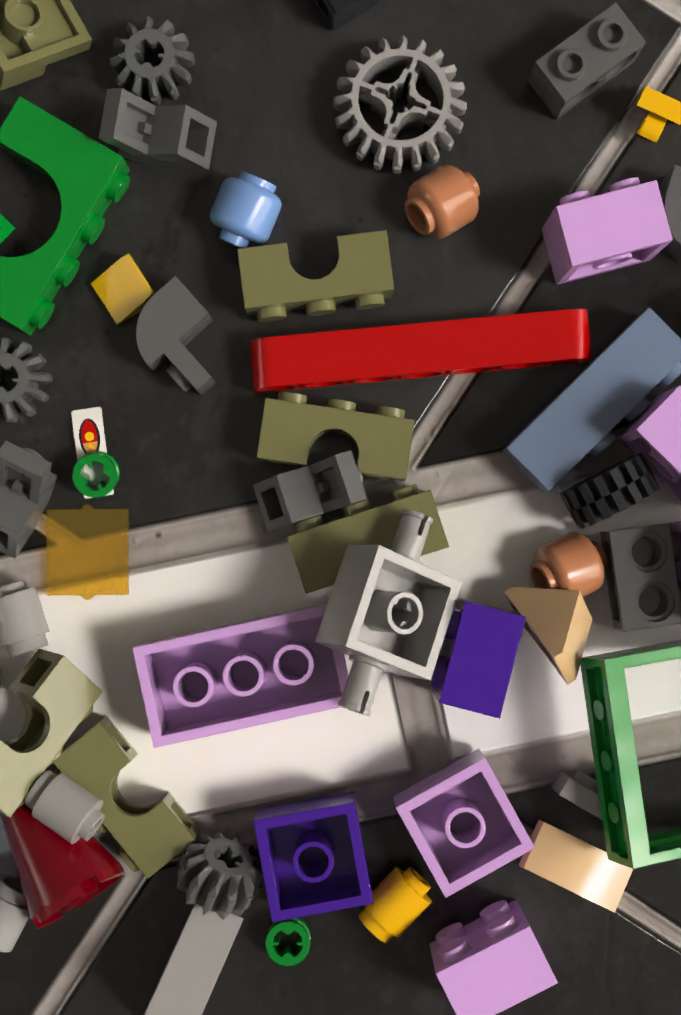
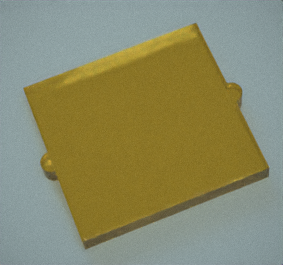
(88, 552)

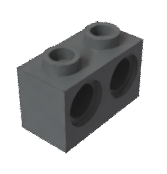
(586, 60)
(628, 579)

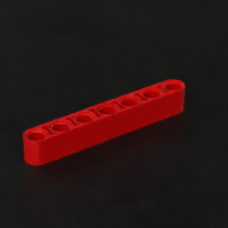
(420, 350)

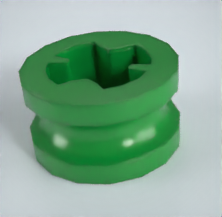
(82, 479)
(288, 955)

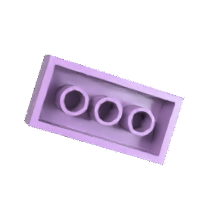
(238, 676)

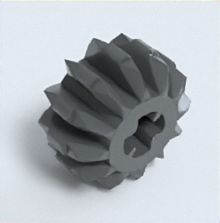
(164, 47)
(20, 363)
(220, 875)

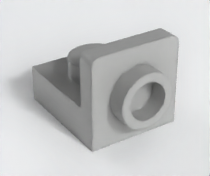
(580, 790)

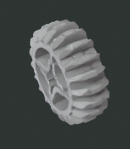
(383, 95)

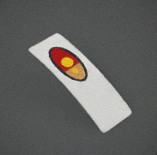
(90, 437)

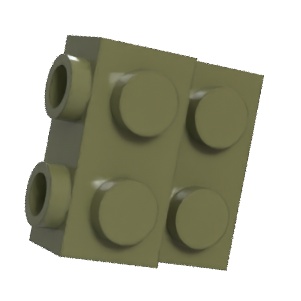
(37, 35)

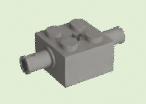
(388, 612)

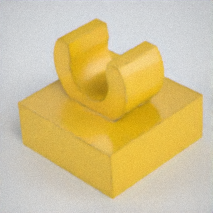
(659, 108)

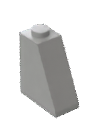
(194, 964)

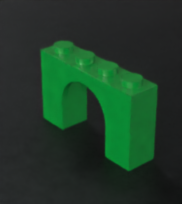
(87, 182)

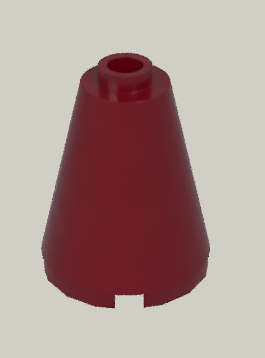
(55, 871)

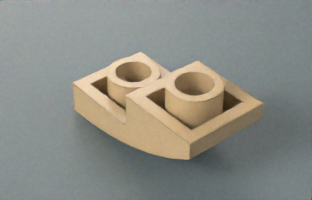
(576, 866)

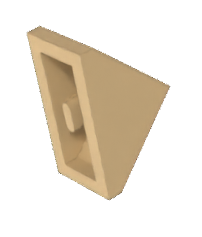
(556, 623)

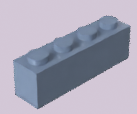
(596, 401)

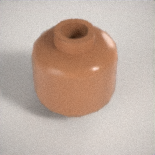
(442, 201)
(569, 564)

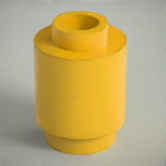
(396, 904)

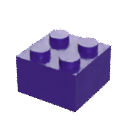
(477, 657)
(313, 856)

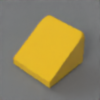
(123, 289)

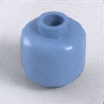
(245, 210)

